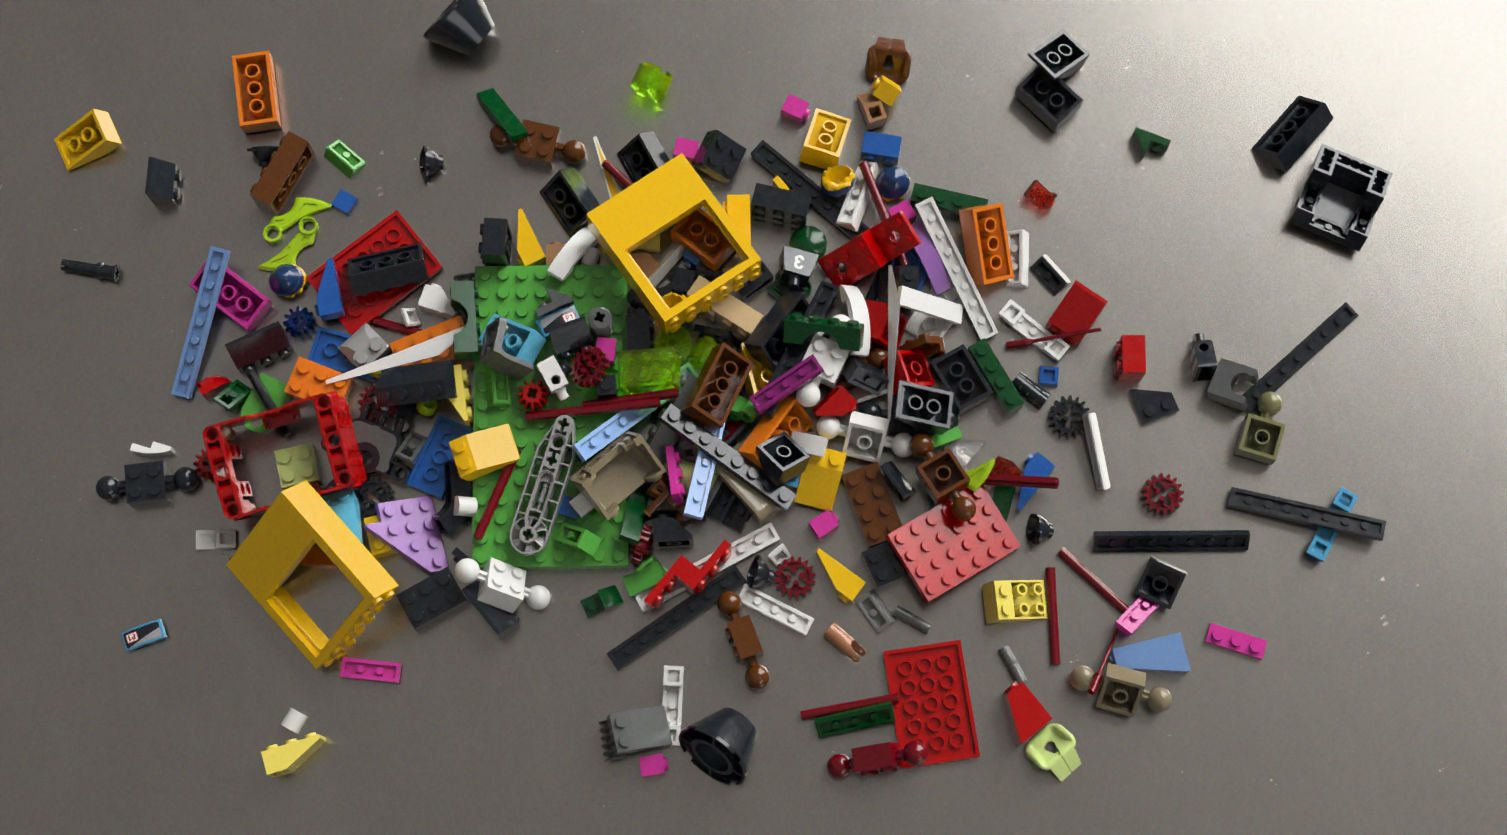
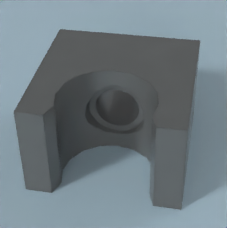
(1225, 378)

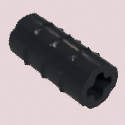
(1030, 389)

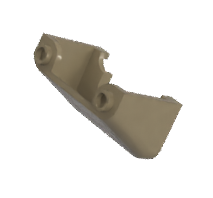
(617, 473)
(756, 503)

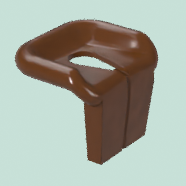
(877, 55)

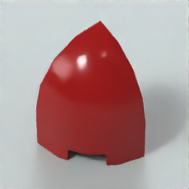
(212, 385)

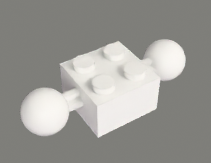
(832, 361)
(864, 436)
(502, 585)

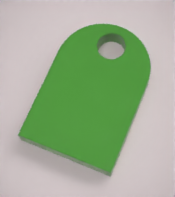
(254, 405)

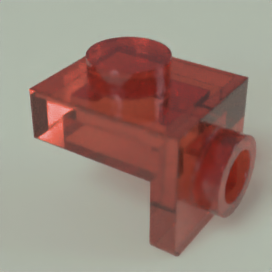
(1040, 196)
(1005, 467)

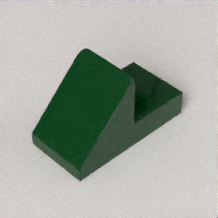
(1144, 139)
(232, 396)
(602, 601)

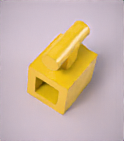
(885, 90)

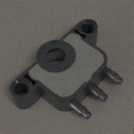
(381, 444)

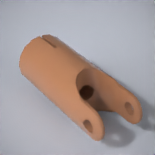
(844, 642)

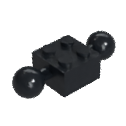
(638, 325)
(896, 426)
(147, 483)

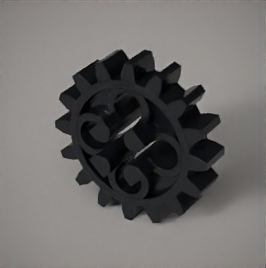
(1060, 424)
(372, 486)

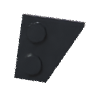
(718, 335)
(1153, 404)

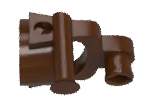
(659, 492)

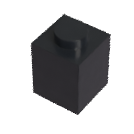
(607, 387)

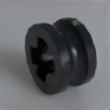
(565, 367)

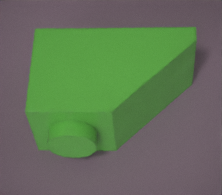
(578, 539)

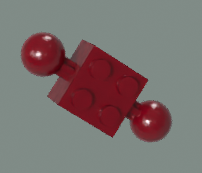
(877, 757)

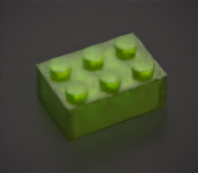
(649, 370)

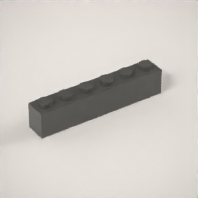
(660, 434)

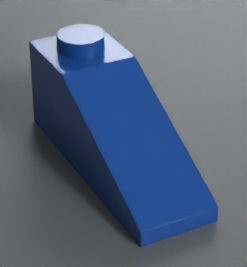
(329, 296)
(1035, 466)

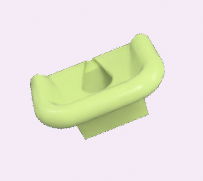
(1061, 762)

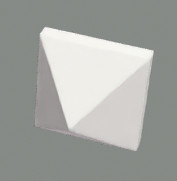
(410, 317)
(778, 554)

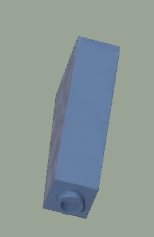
(1154, 655)

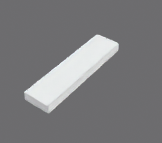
(930, 305)
(775, 610)

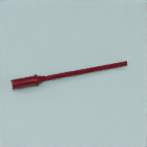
(1025, 342)
(1097, 677)

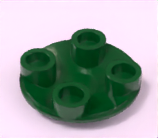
(809, 239)

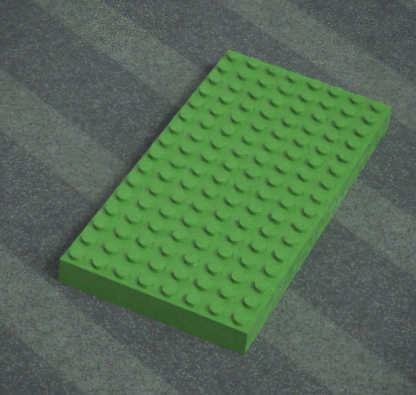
(516, 294)

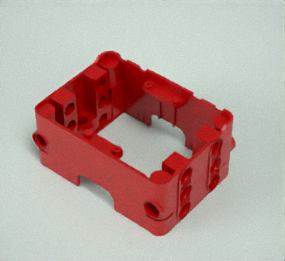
(333, 419)

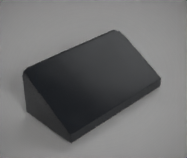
(1050, 274)

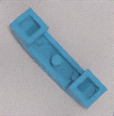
(1323, 538)

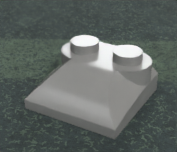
(364, 347)

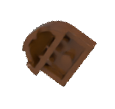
(932, 345)

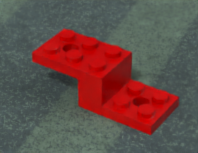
(870, 250)
(688, 575)

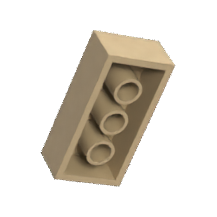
(730, 313)

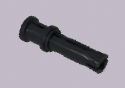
(100, 270)

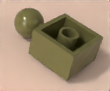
(1269, 431)

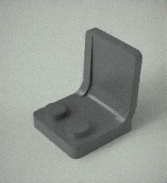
(494, 355)

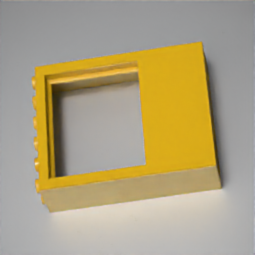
(650, 209)
(277, 547)

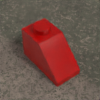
(836, 403)

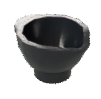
(263, 153)
(429, 162)
(1038, 529)
(759, 573)

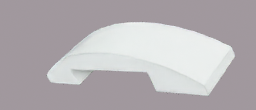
(571, 254)
(857, 311)
(1030, 329)
(673, 699)

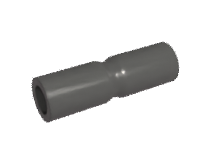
(909, 618)
(1010, 661)

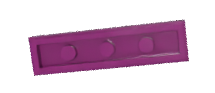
(786, 384)

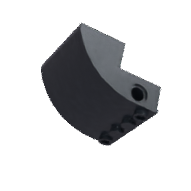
(1340, 197)

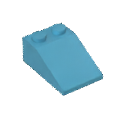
(520, 340)
(347, 509)

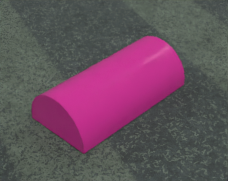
(238, 299)

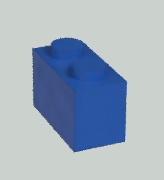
(881, 147)

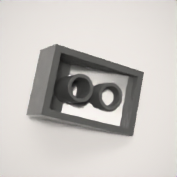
(638, 730)

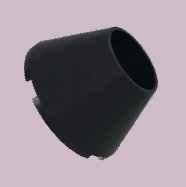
(461, 25)
(721, 745)

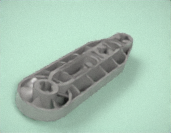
(547, 475)

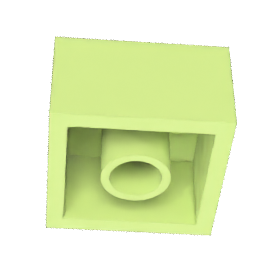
(298, 465)

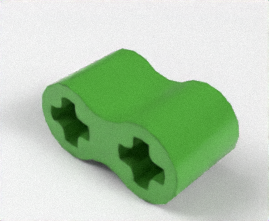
(743, 410)

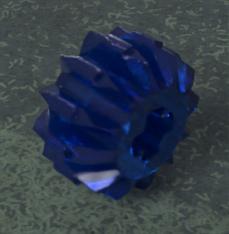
(293, 319)

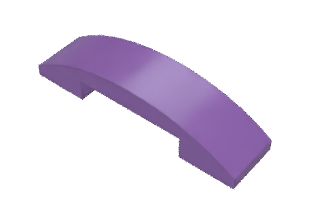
(931, 261)

